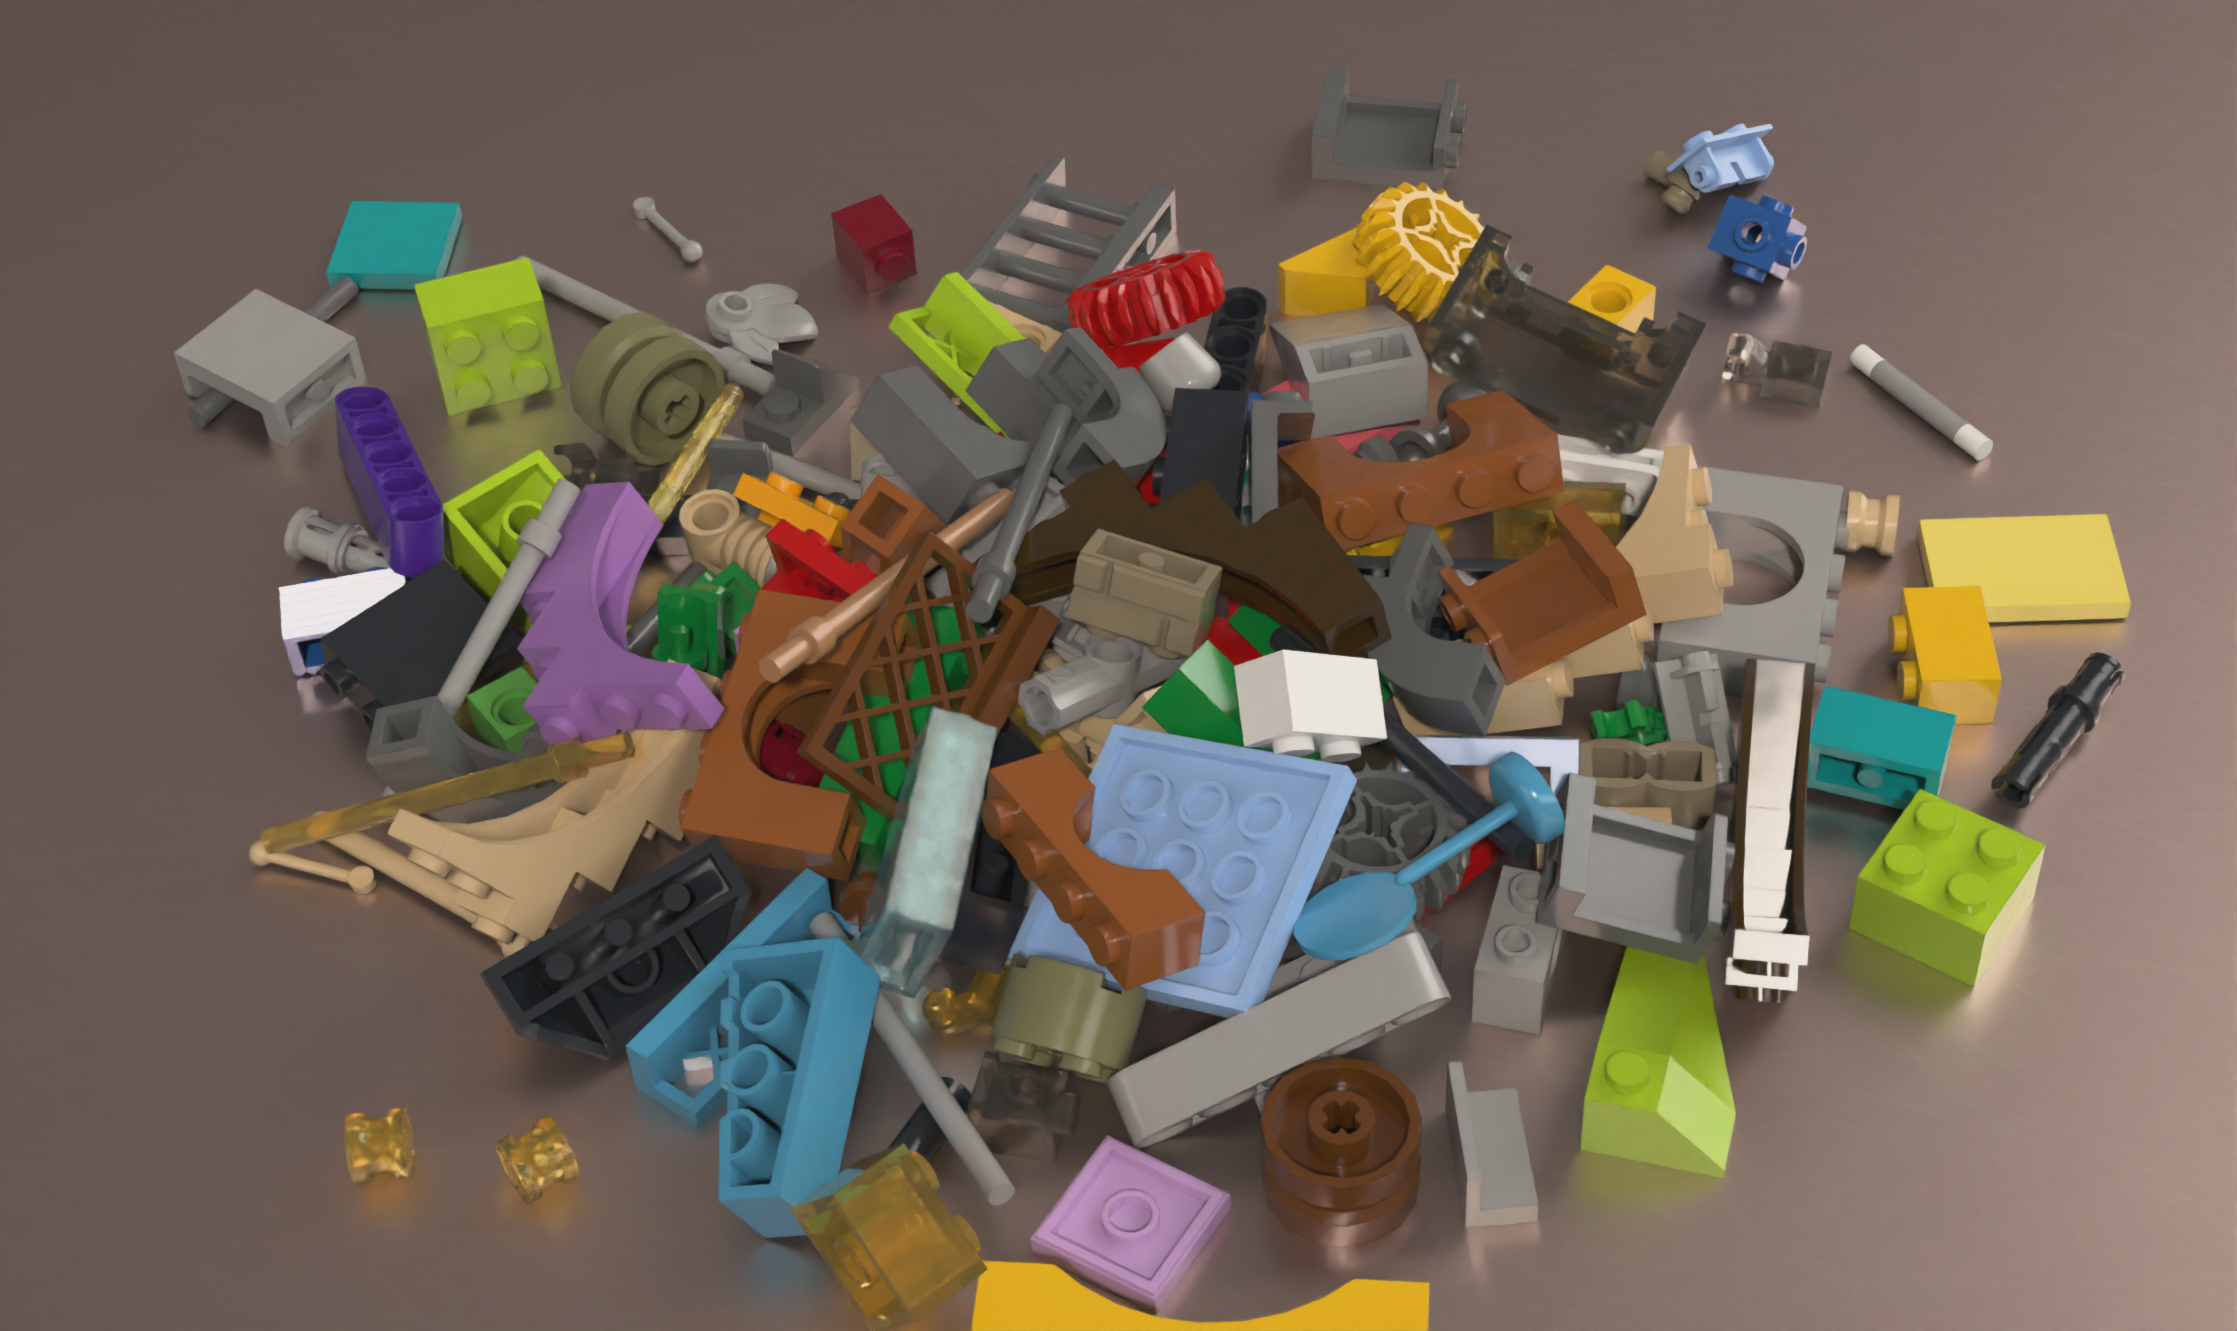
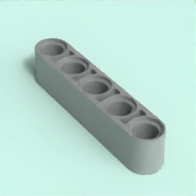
(1276, 1037)

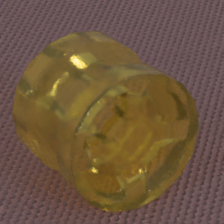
(380, 1145)
(537, 1159)

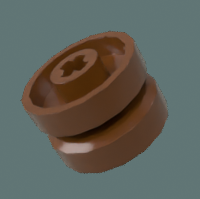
(1341, 1151)

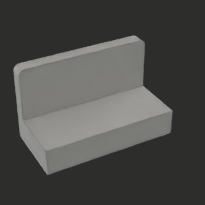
(1489, 1153)

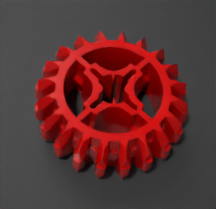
(1148, 298)

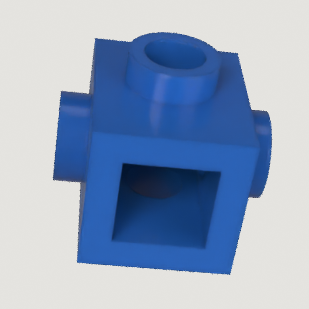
(1759, 238)

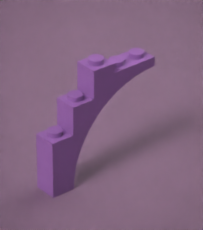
(580, 628)

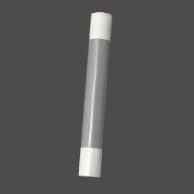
(1921, 402)

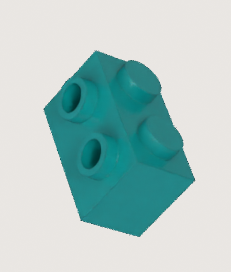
(1882, 746)

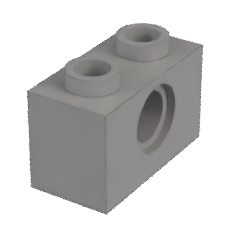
(1516, 957)

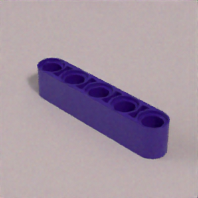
(389, 481)

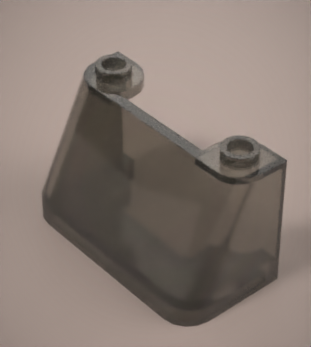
(1555, 355)

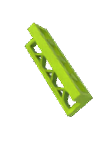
(963, 332)

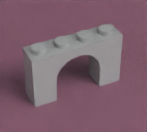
(1794, 533)

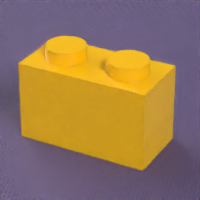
(1946, 652)

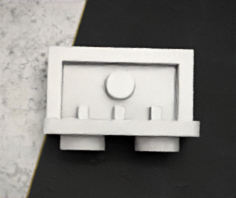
(1590, 462)

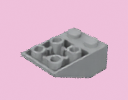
(1356, 367)

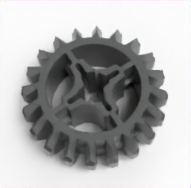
(1386, 828)

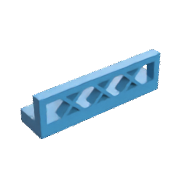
(692, 1017)

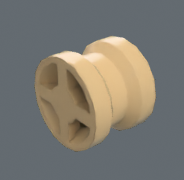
(1872, 522)

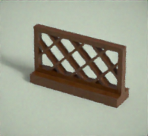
(985, 697)

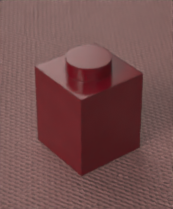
(874, 243)

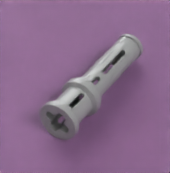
(339, 546)

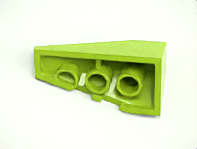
(488, 519)
(1660, 1070)

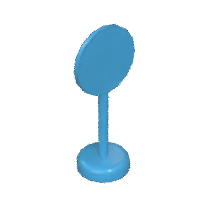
(1377, 906)

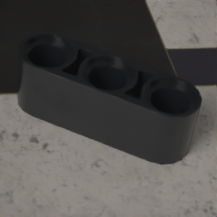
(1239, 339)

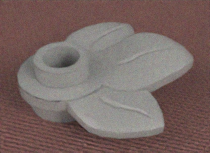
(759, 319)

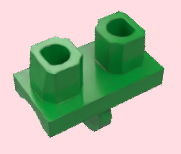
(692, 626)

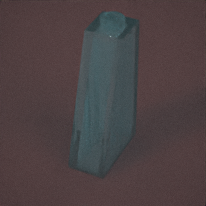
(927, 851)

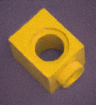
(1617, 298)

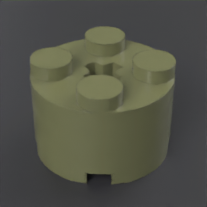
(1066, 1015)

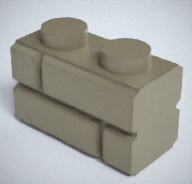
(1144, 594)

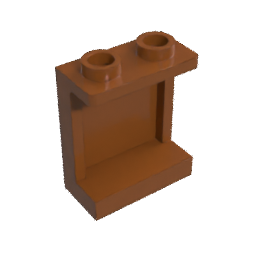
(1547, 599)

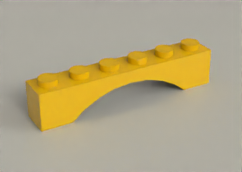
(1048, 1299)

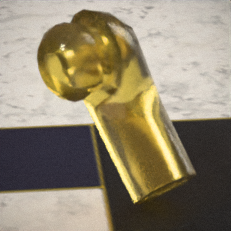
(956, 1014)

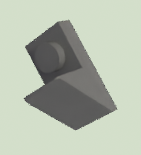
(798, 403)

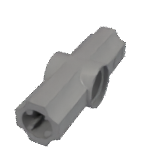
(1096, 683)

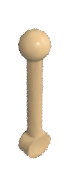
(361, 878)

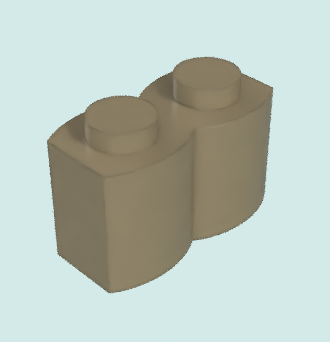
(1658, 775)

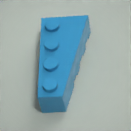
(791, 1073)

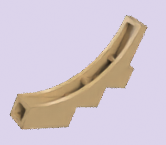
(1678, 579)
(521, 864)

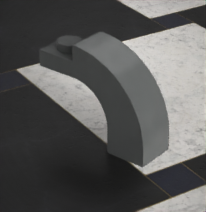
(1111, 404)
(1432, 678)
(422, 745)

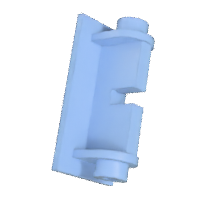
(1725, 158)

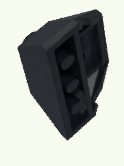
(625, 958)

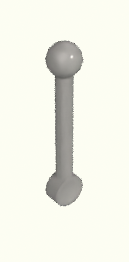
(645, 208)

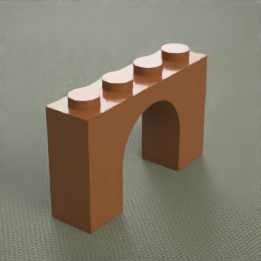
(1495, 462)
(732, 798)

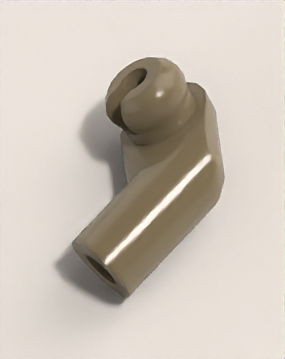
(1680, 190)

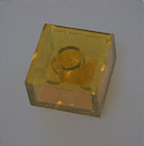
(891, 1237)

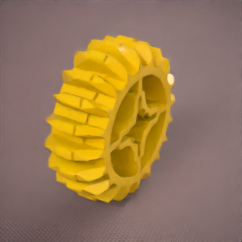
(1415, 245)

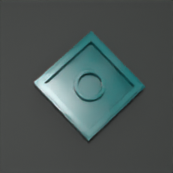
(394, 243)

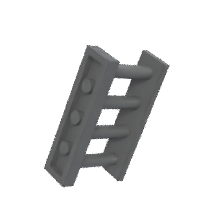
(1142, 237)

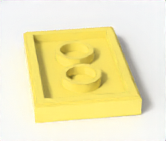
(2029, 565)

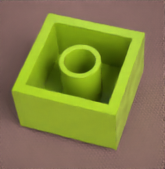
(488, 336)
(1946, 887)

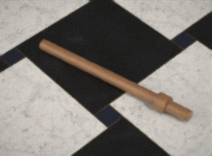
(818, 635)

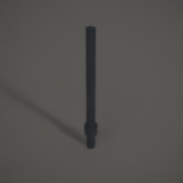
(1431, 769)

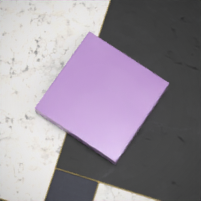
(1131, 1224)

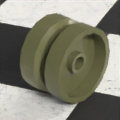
(644, 386)

